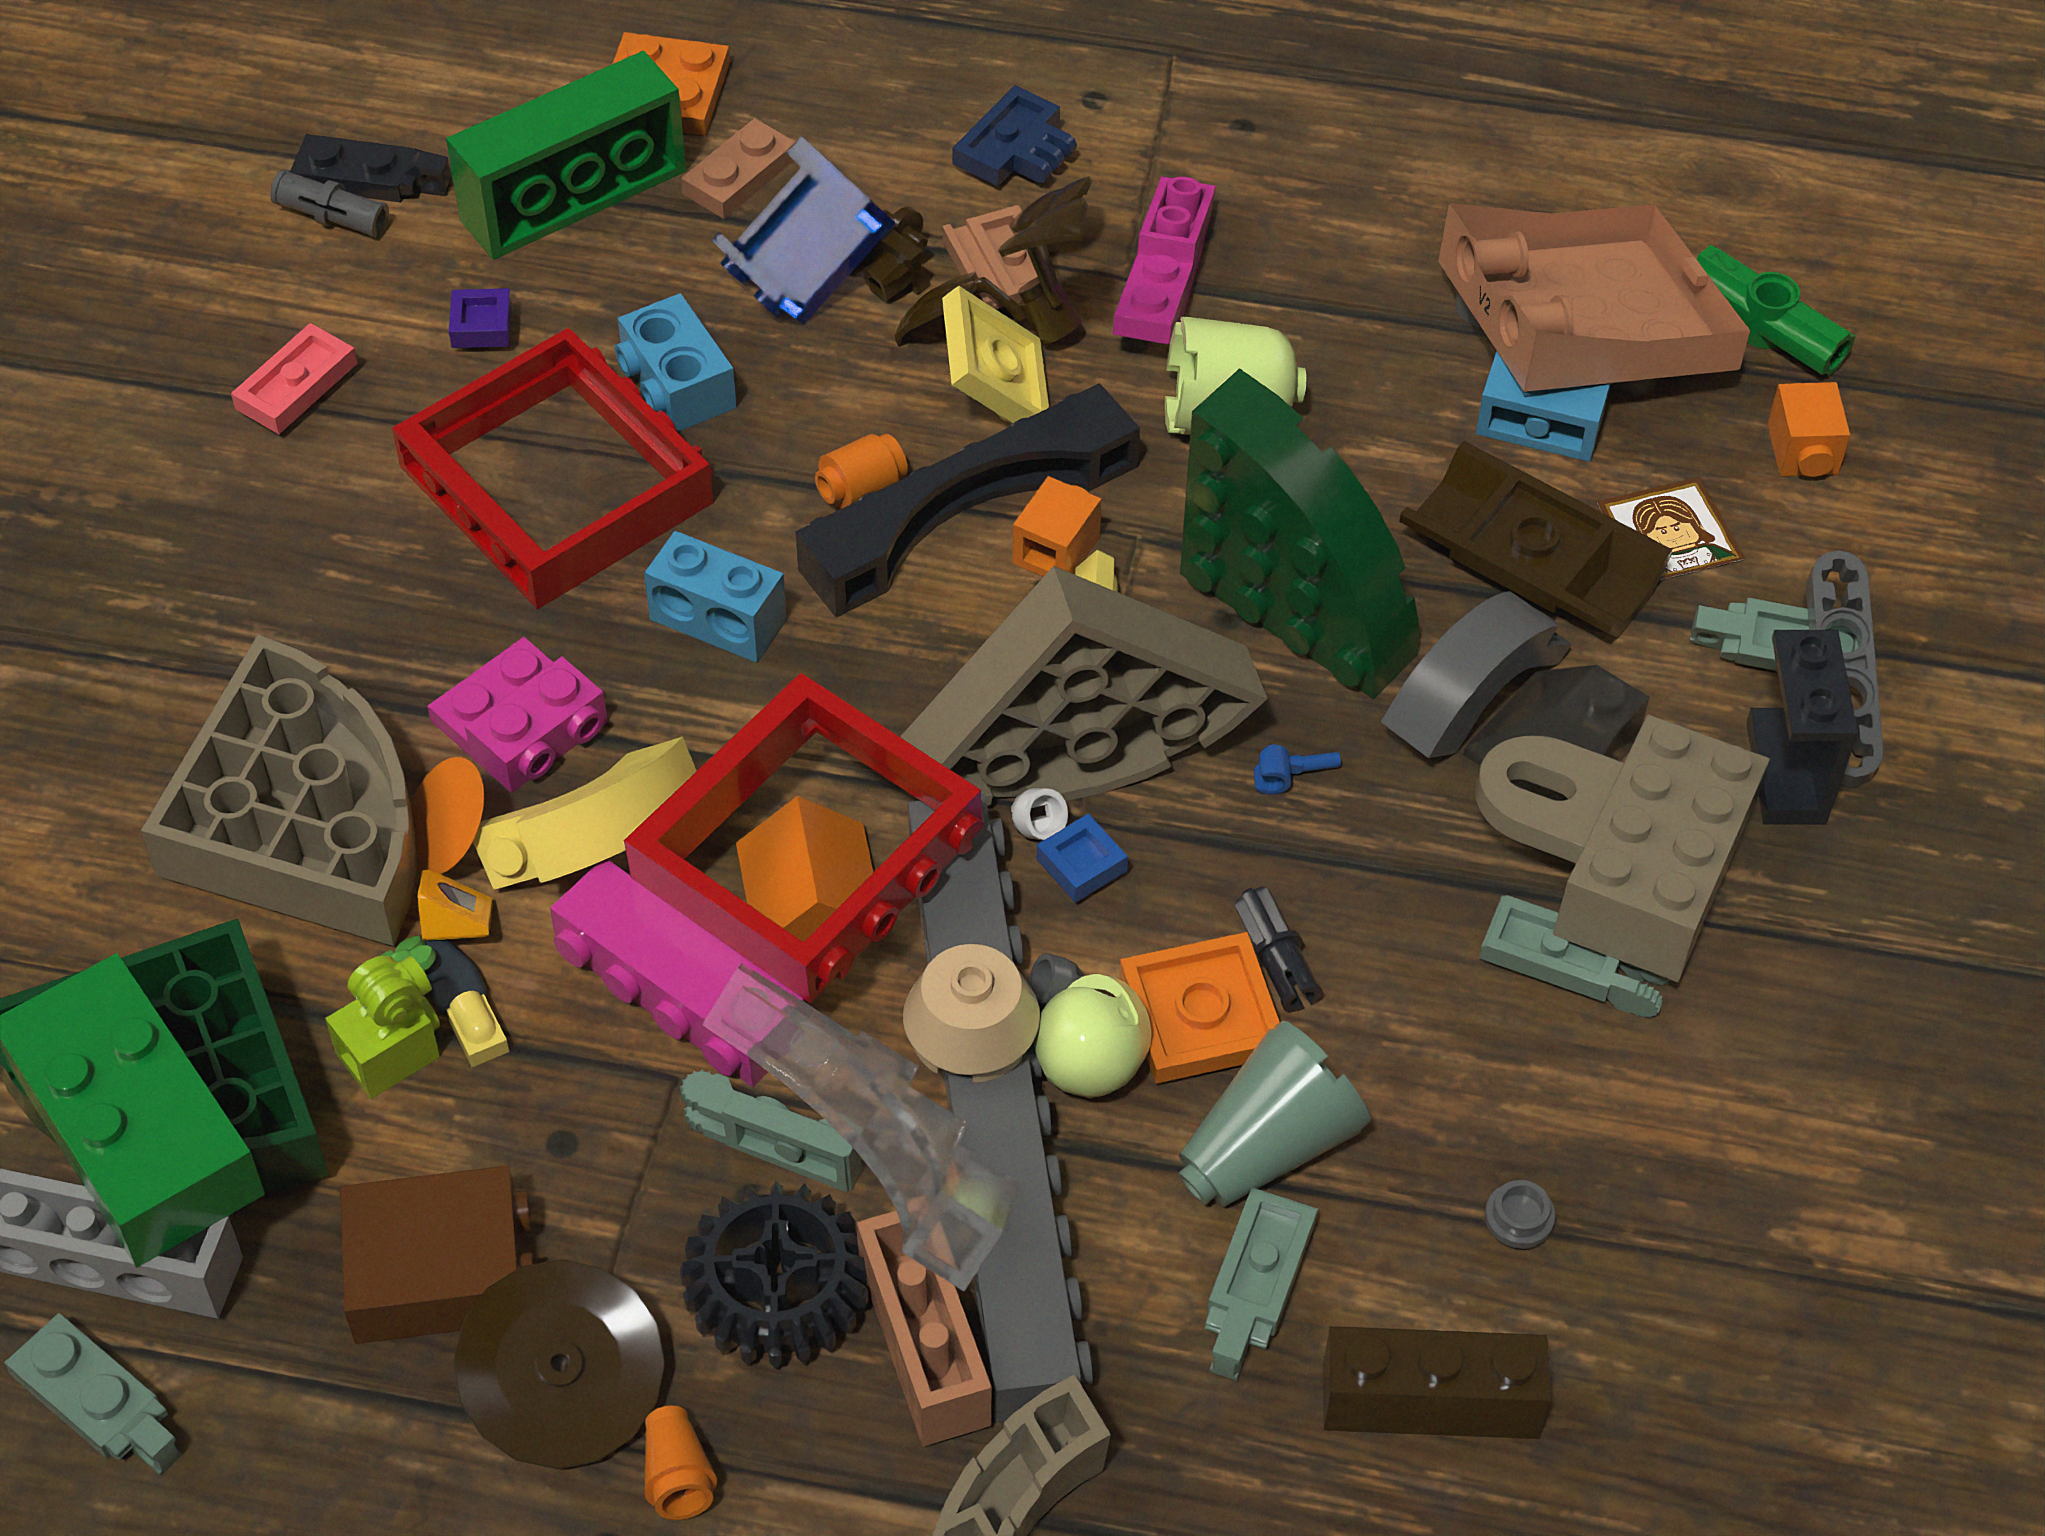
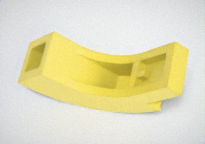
(584, 823)

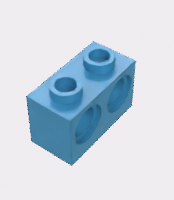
(675, 362)
(716, 596)

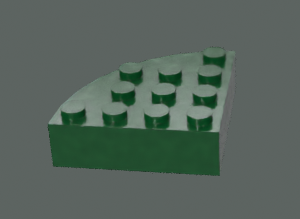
(1293, 538)
(224, 1024)

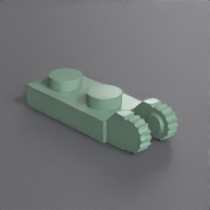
(1525, 942)
(769, 1131)

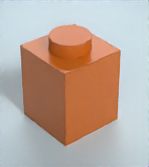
(1808, 429)
(1056, 528)

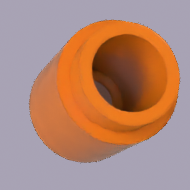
(860, 469)

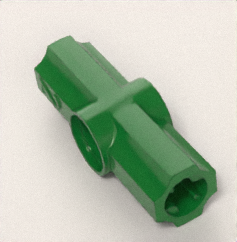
(1775, 314)

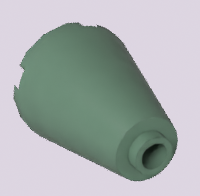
(1271, 1119)

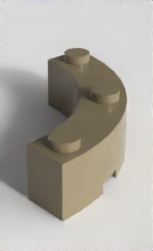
(1028, 1465)

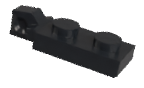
(372, 168)

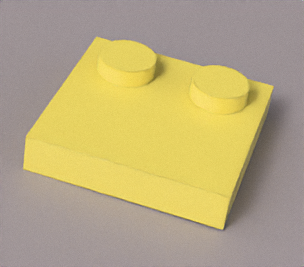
(993, 358)

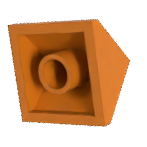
(803, 864)

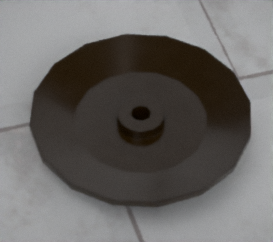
(558, 1364)

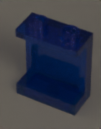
(806, 237)

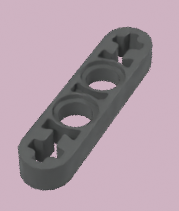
(1860, 663)

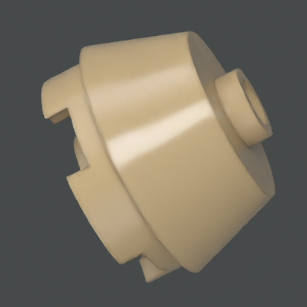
(971, 1013)

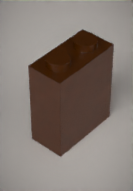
(427, 1249)

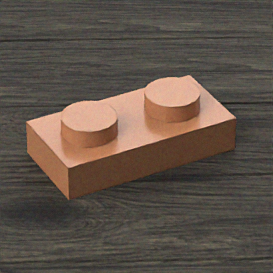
(738, 168)

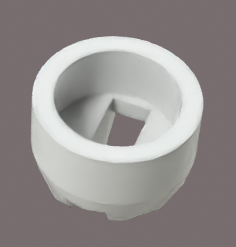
(1041, 826)

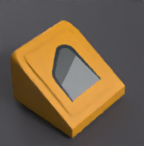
(452, 909)

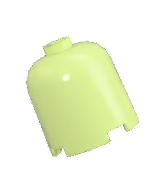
(1212, 350)

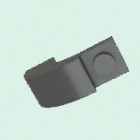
(1469, 669)

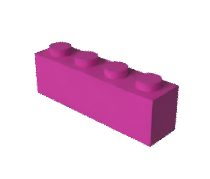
(652, 958)

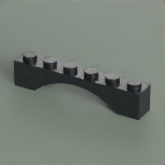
(861, 547)

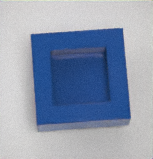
(1082, 857)

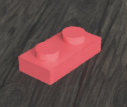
(294, 378)

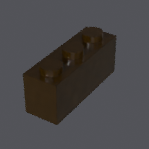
(1436, 1382)

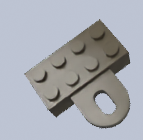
(1642, 833)

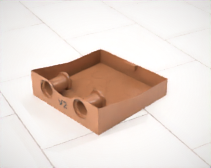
(1589, 295)

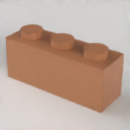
(924, 1336)

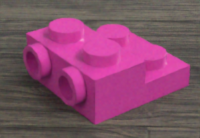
(520, 713)

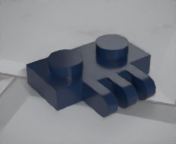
(1016, 137)

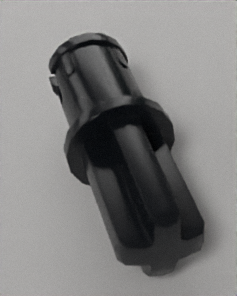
(1277, 948)

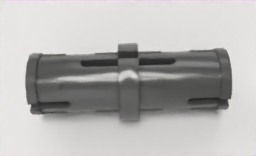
(329, 203)

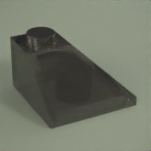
(1571, 705)

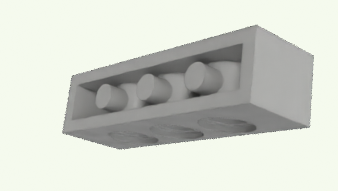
(61, 1238)

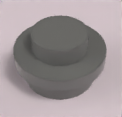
(1520, 1214)

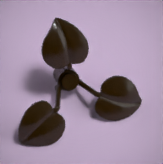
(1044, 303)

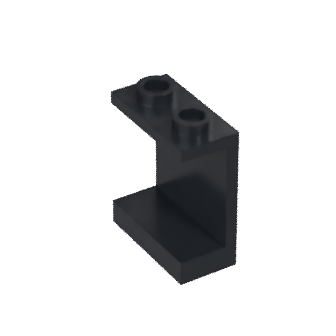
(1810, 735)

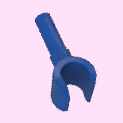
(1276, 766)

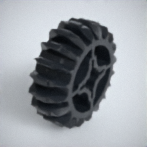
(725, 1266)

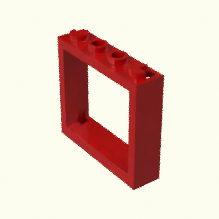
(511, 389)
(737, 770)

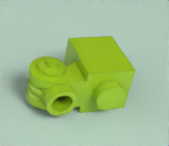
(388, 1025)

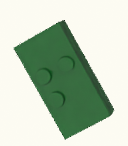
(567, 154)
(128, 1109)

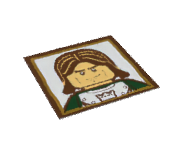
(1681, 519)

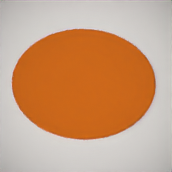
(447, 813)

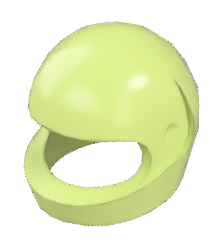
(1092, 1039)

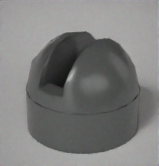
(1051, 976)

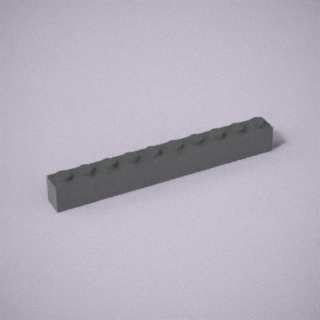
(1021, 1284)

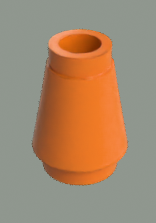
(676, 1466)

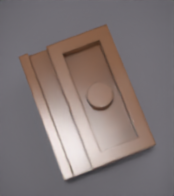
(976, 250)

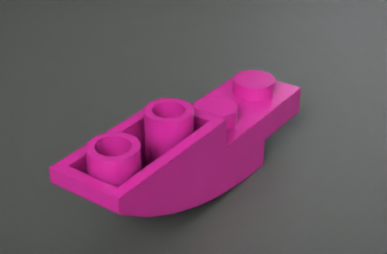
(1165, 260)

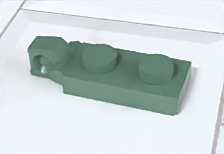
(1748, 627)
(1256, 1277)
(93, 1395)

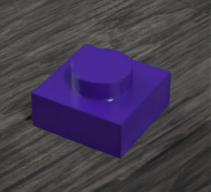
(480, 318)

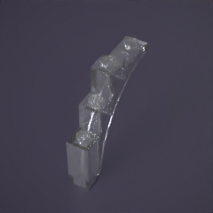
(943, 1193)

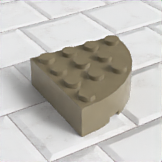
(1085, 694)
(292, 801)

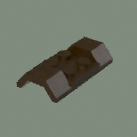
(1540, 541)

